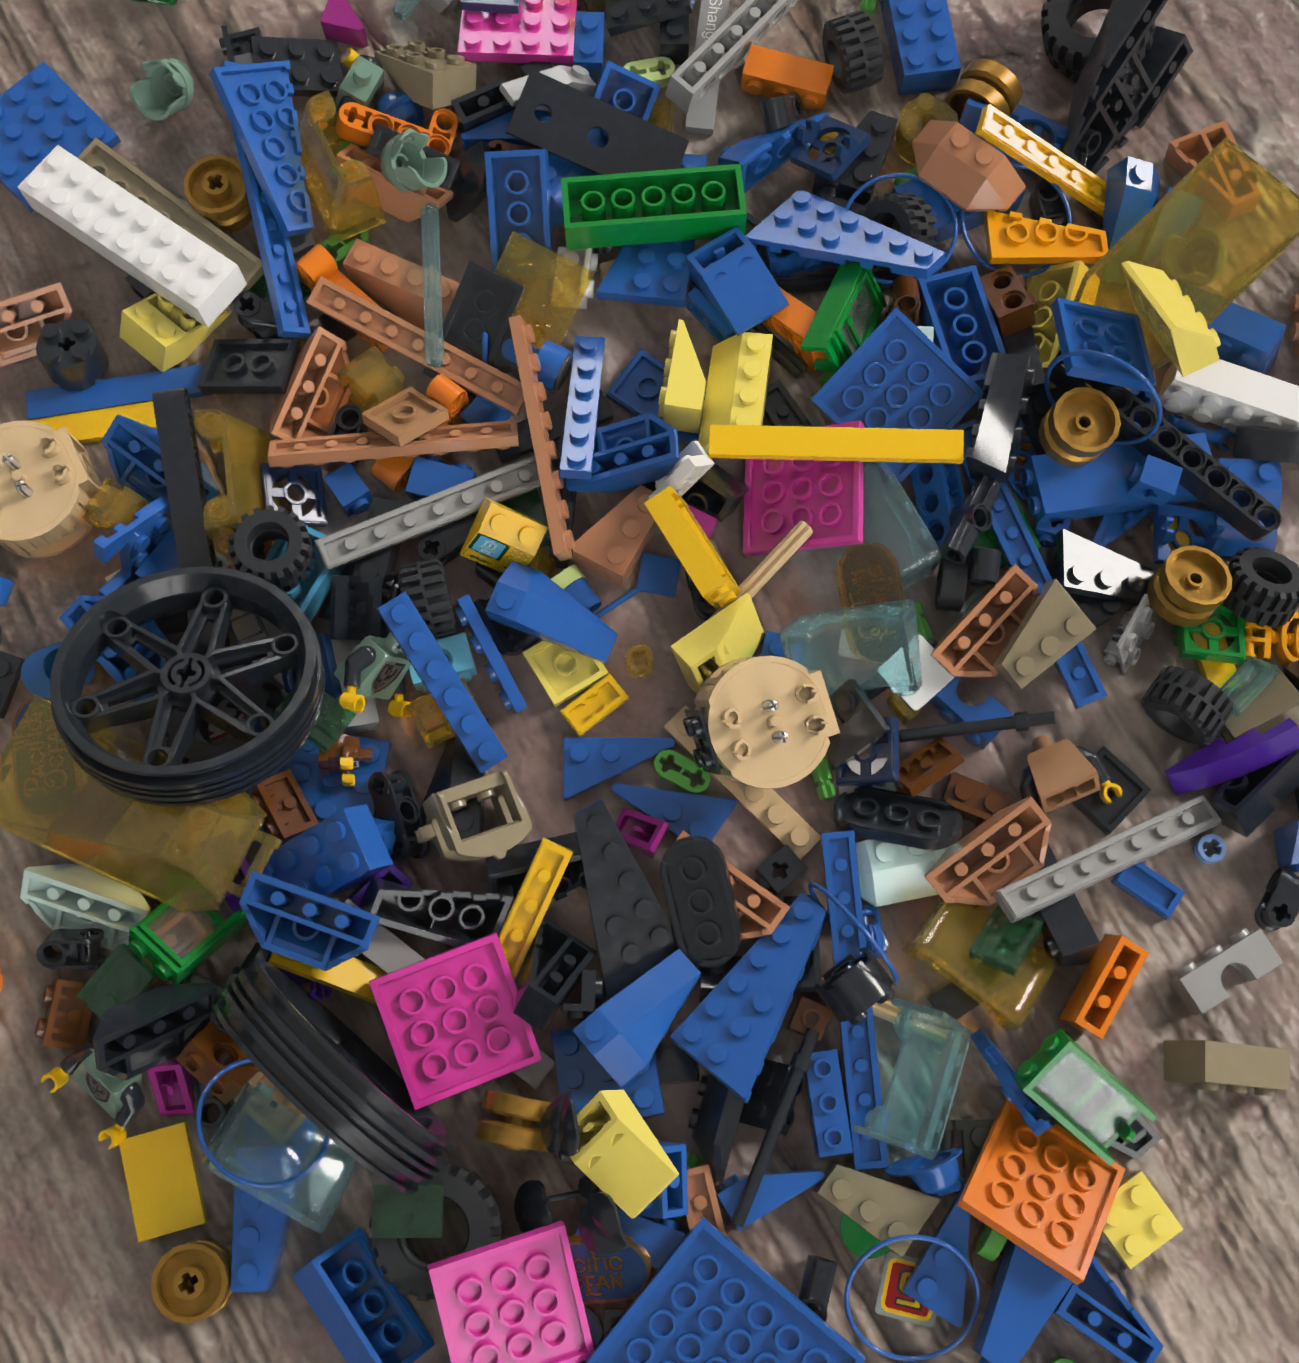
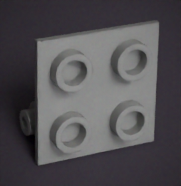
(1132, 630)

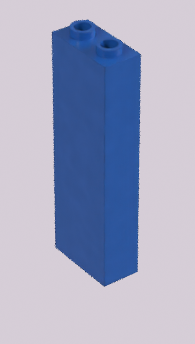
(1093, 489)

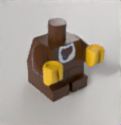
(345, 758)

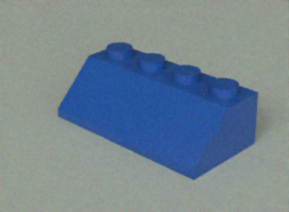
(359, 1308)

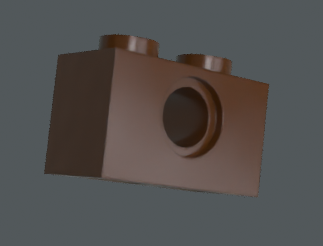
(209, 1054)

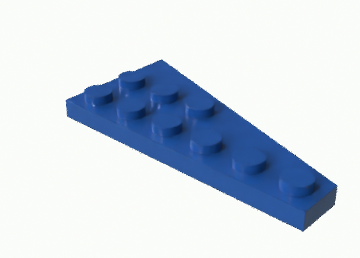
(654, 270)

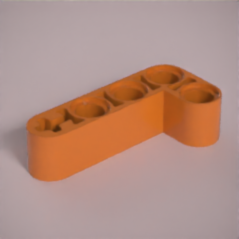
(361, 115)
(319, 263)
(793, 324)
(396, 470)

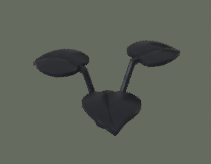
(601, 1223)

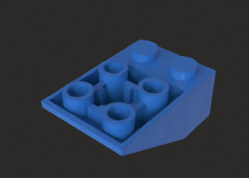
(736, 281)

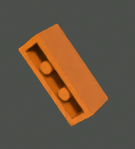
(780, 73)
(1104, 985)

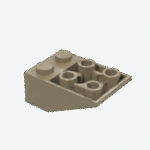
(428, 73)

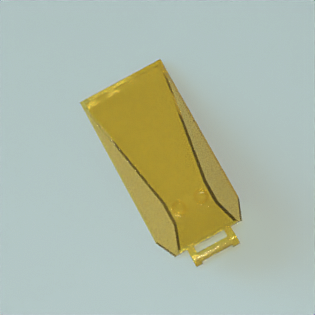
(1207, 234)
(161, 851)

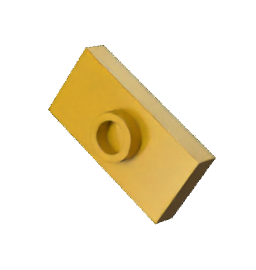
(594, 705)

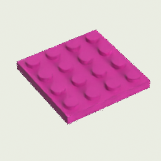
(537, 34)
(811, 491)
(454, 1020)
(513, 1301)

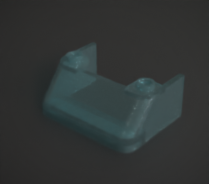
(922, 1081)

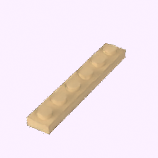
(761, 803)

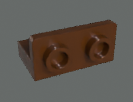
(927, 766)
(974, 799)
(285, 806)
(65, 1017)

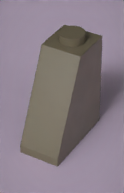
(1266, 711)

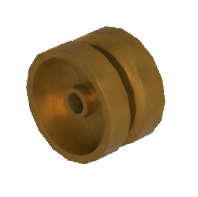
(987, 84)
(218, 192)
(1079, 427)
(1189, 586)
(515, 1126)
(174, 1285)

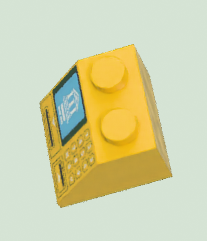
(502, 537)

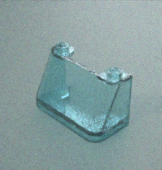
(895, 523)
(860, 643)
(273, 1143)

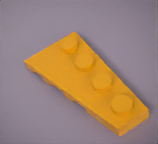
(1030, 241)

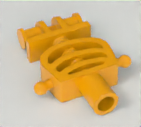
(1279, 638)

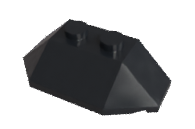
(152, 1027)
(715, 1123)

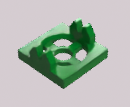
(1234, 633)

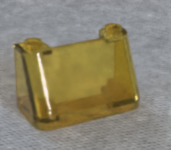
(340, 192)
(244, 451)
(946, 941)

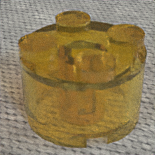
(915, 117)
(371, 379)
(112, 506)

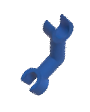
(1189, 428)

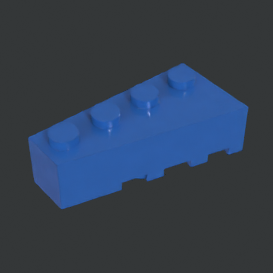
(1248, 338)
(256, 1243)

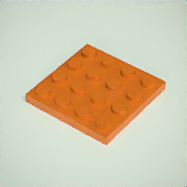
(1042, 1192)

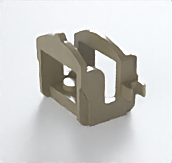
(494, 842)

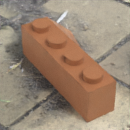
(394, 282)

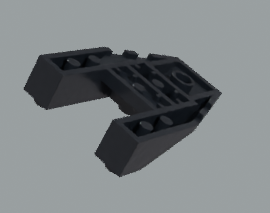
(1117, 87)

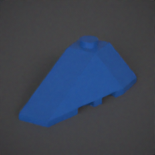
(1129, 196)
(541, 608)

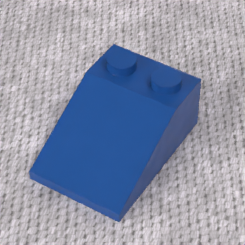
(625, 91)
(1265, 480)

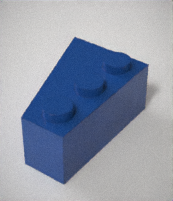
(1107, 1318)

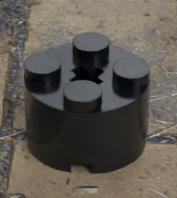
(71, 354)
(855, 986)

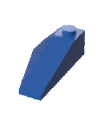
(764, 152)
(635, 1020)

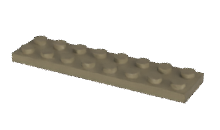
(140, 185)

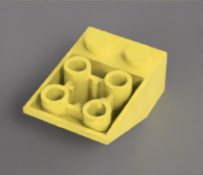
(163, 331)
(684, 384)
(721, 639)
(621, 1152)

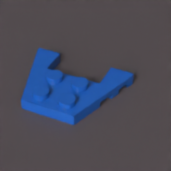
(134, 542)

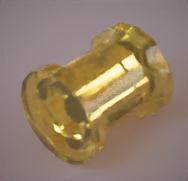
(636, 653)

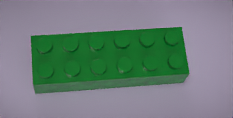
(653, 206)

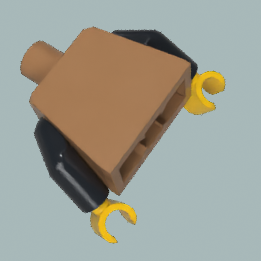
(1063, 774)

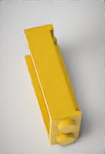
(693, 548)

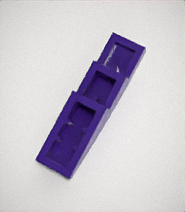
(1224, 762)

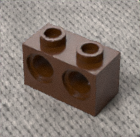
(1009, 301)

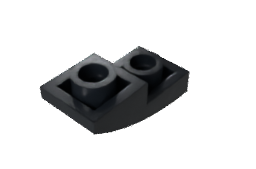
(1267, 444)
(676, 1066)

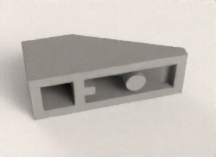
(573, 76)

